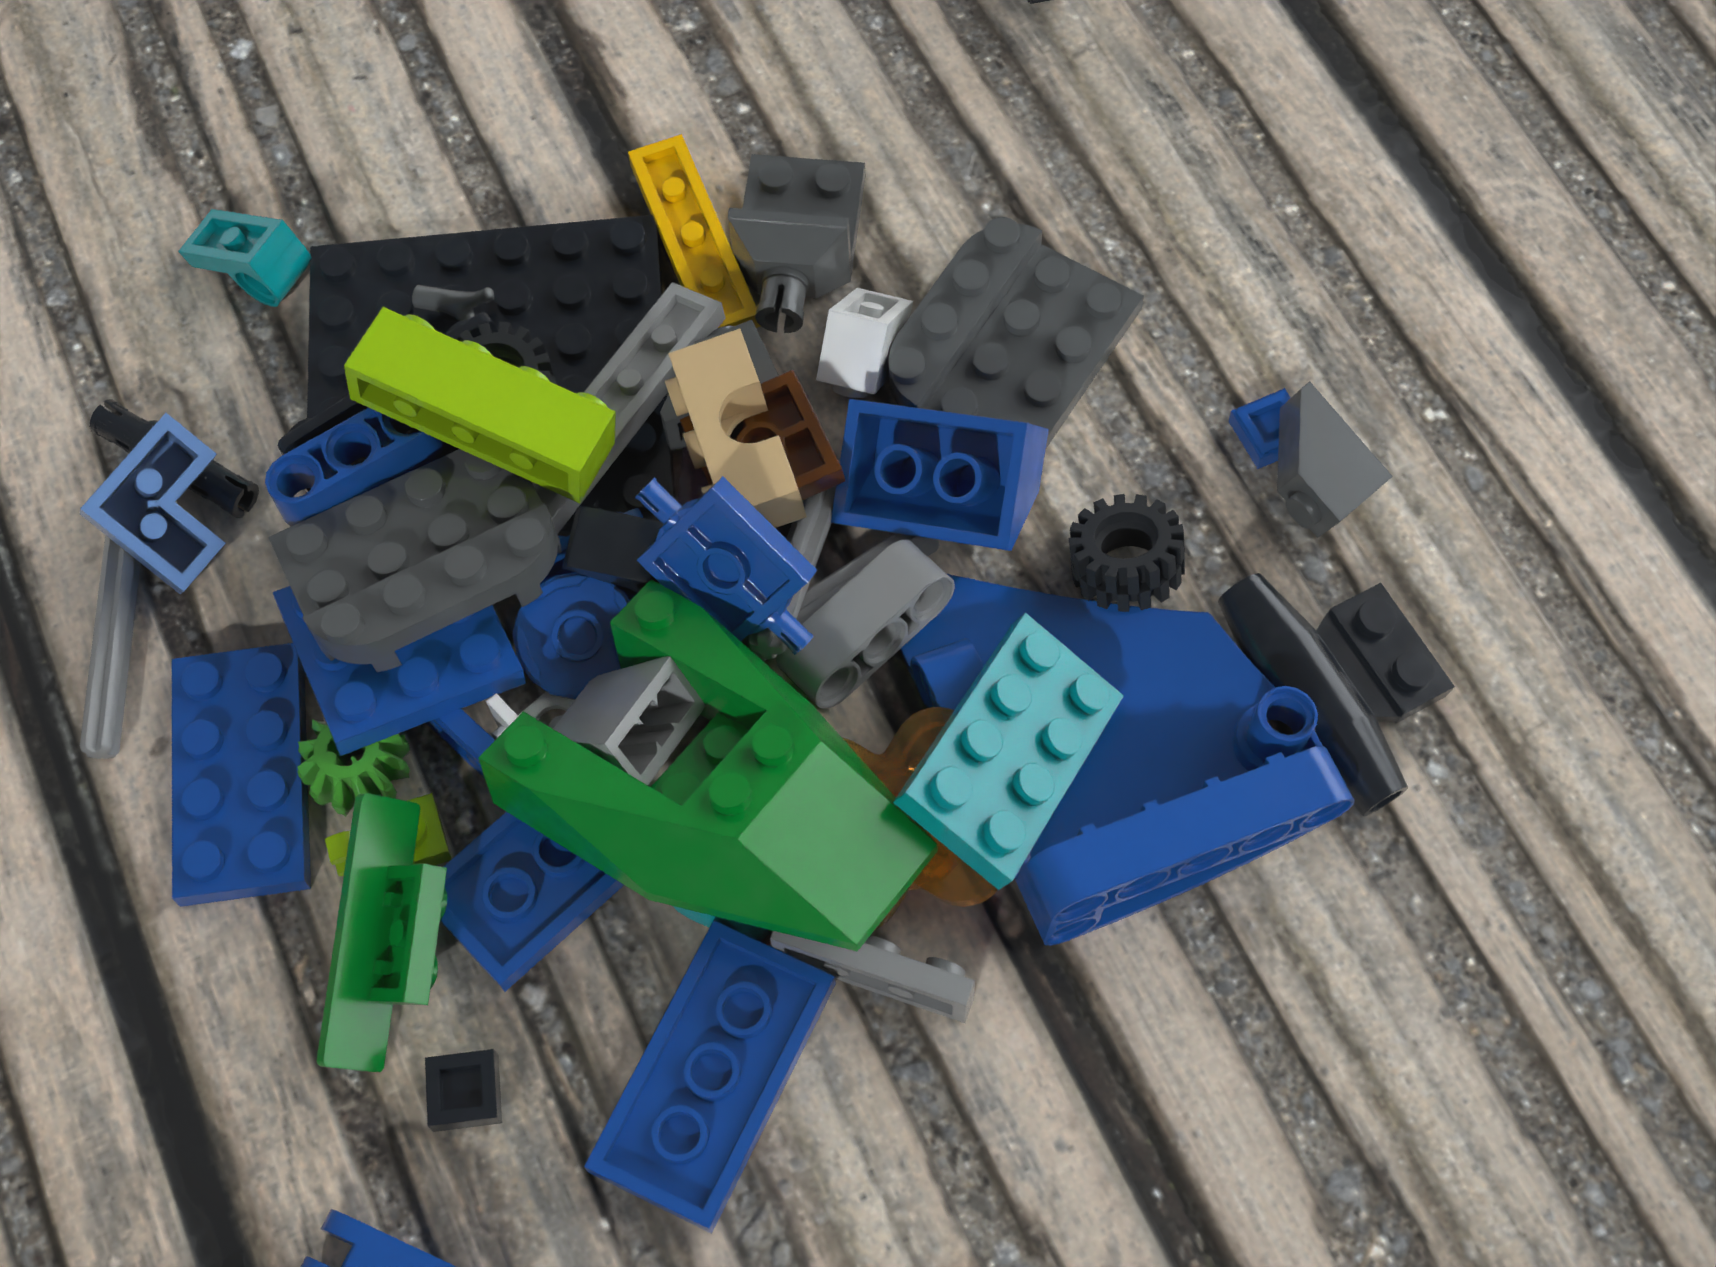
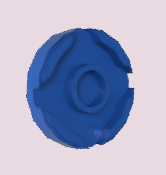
(567, 633)

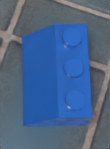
(938, 474)

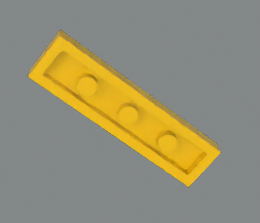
(691, 227)

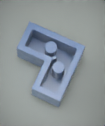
(140, 506)

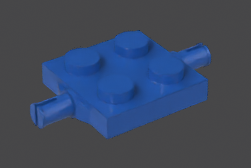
(727, 561)

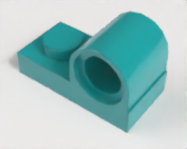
(252, 249)

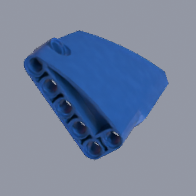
(1179, 776)

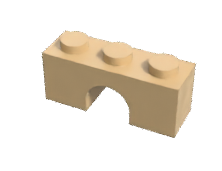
(719, 391)

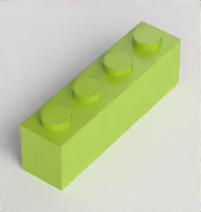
(481, 403)

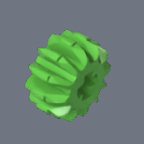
(341, 784)

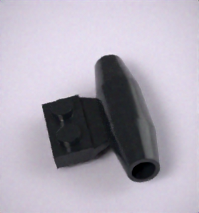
(1355, 667)

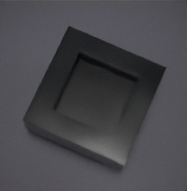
(463, 1090)

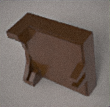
(800, 432)

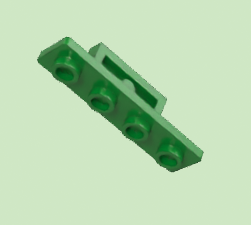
(381, 934)

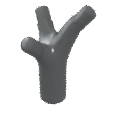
(452, 302)

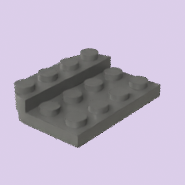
(1010, 331)
(416, 557)

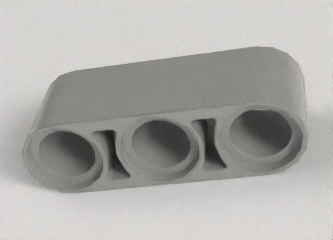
(867, 623)

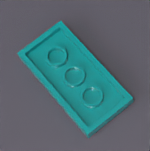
(1009, 751)

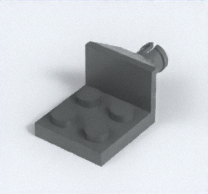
(796, 232)

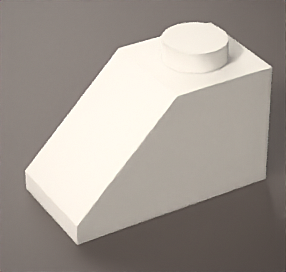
(860, 340)

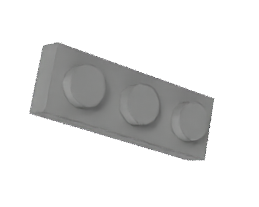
(881, 969)

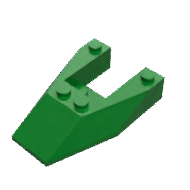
(750, 822)

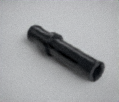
(214, 483)

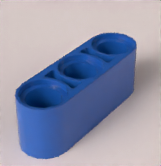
(326, 462)

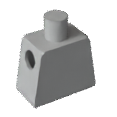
(633, 716)

